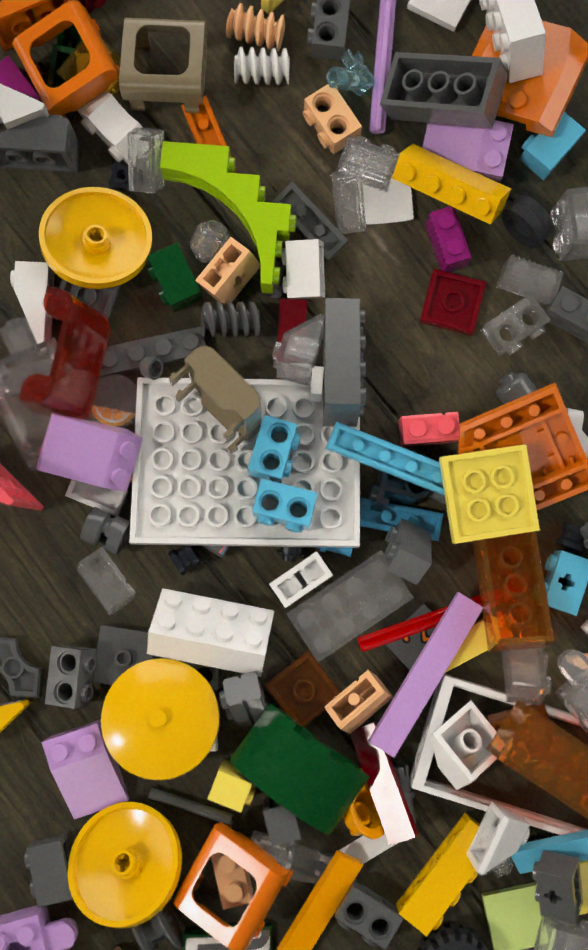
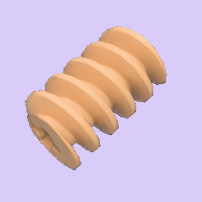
(255, 27)

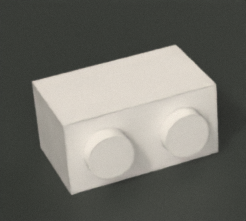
(304, 269)

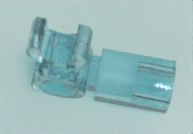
(354, 77)

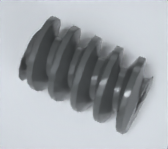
(230, 318)

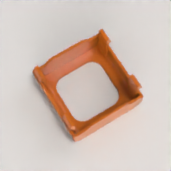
(85, 85)
(262, 865)

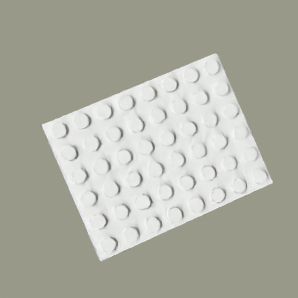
(202, 495)

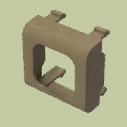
(181, 88)
(222, 394)

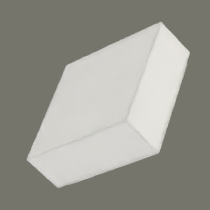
(316, 384)

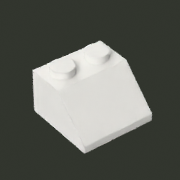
(462, 746)

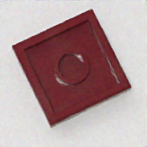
(452, 302)

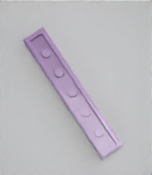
(425, 674)

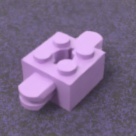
(33, 930)

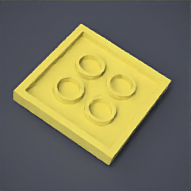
(489, 493)

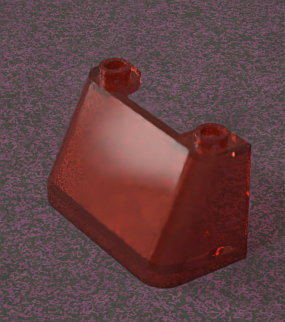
(76, 361)

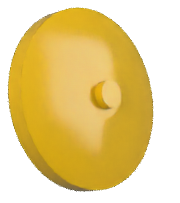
(95, 237)
(160, 719)
(124, 865)

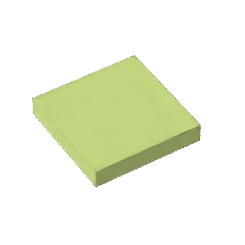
(512, 916)

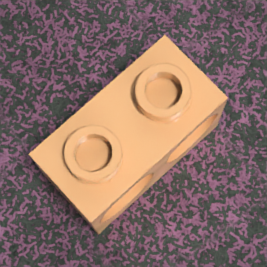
(337, 116)

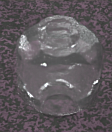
(208, 240)

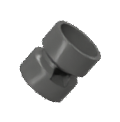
(104, 530)

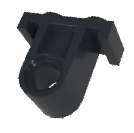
(393, 489)

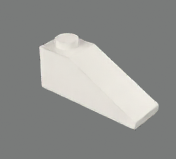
(30, 285)

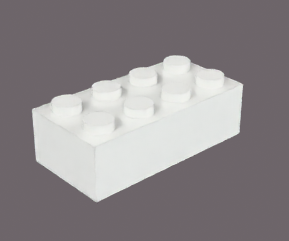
(517, 36)
(210, 632)

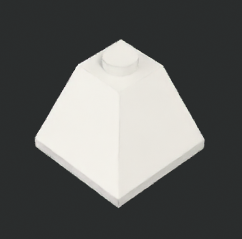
(497, 838)

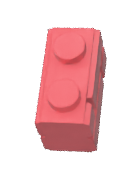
(429, 429)

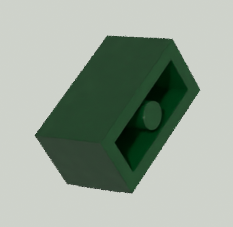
(174, 276)

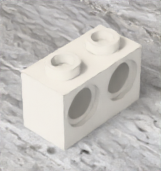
(300, 579)

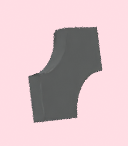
(22, 677)

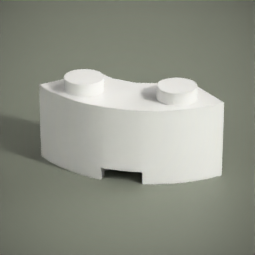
(110, 123)

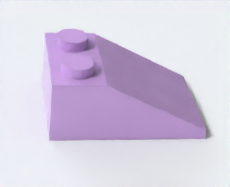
(472, 147)
(89, 452)
(85, 769)

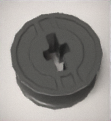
(159, 928)

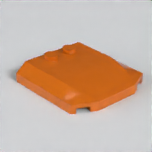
(543, 98)
(552, 444)

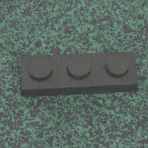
(312, 221)

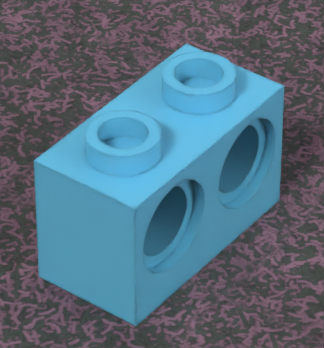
(267, 448)
(287, 498)

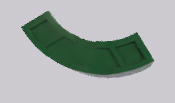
(298, 770)

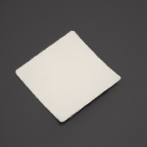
(388, 206)

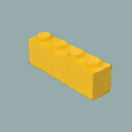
(451, 183)
(440, 879)

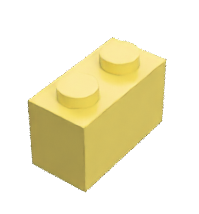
(231, 788)

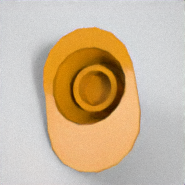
(363, 817)

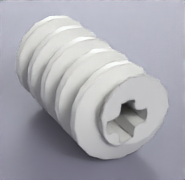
(261, 65)

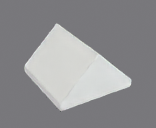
(19, 108)

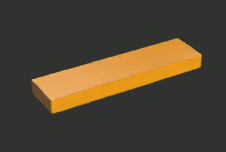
(322, 902)

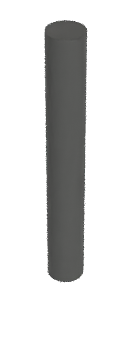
(190, 805)

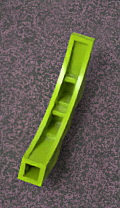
(214, 172)

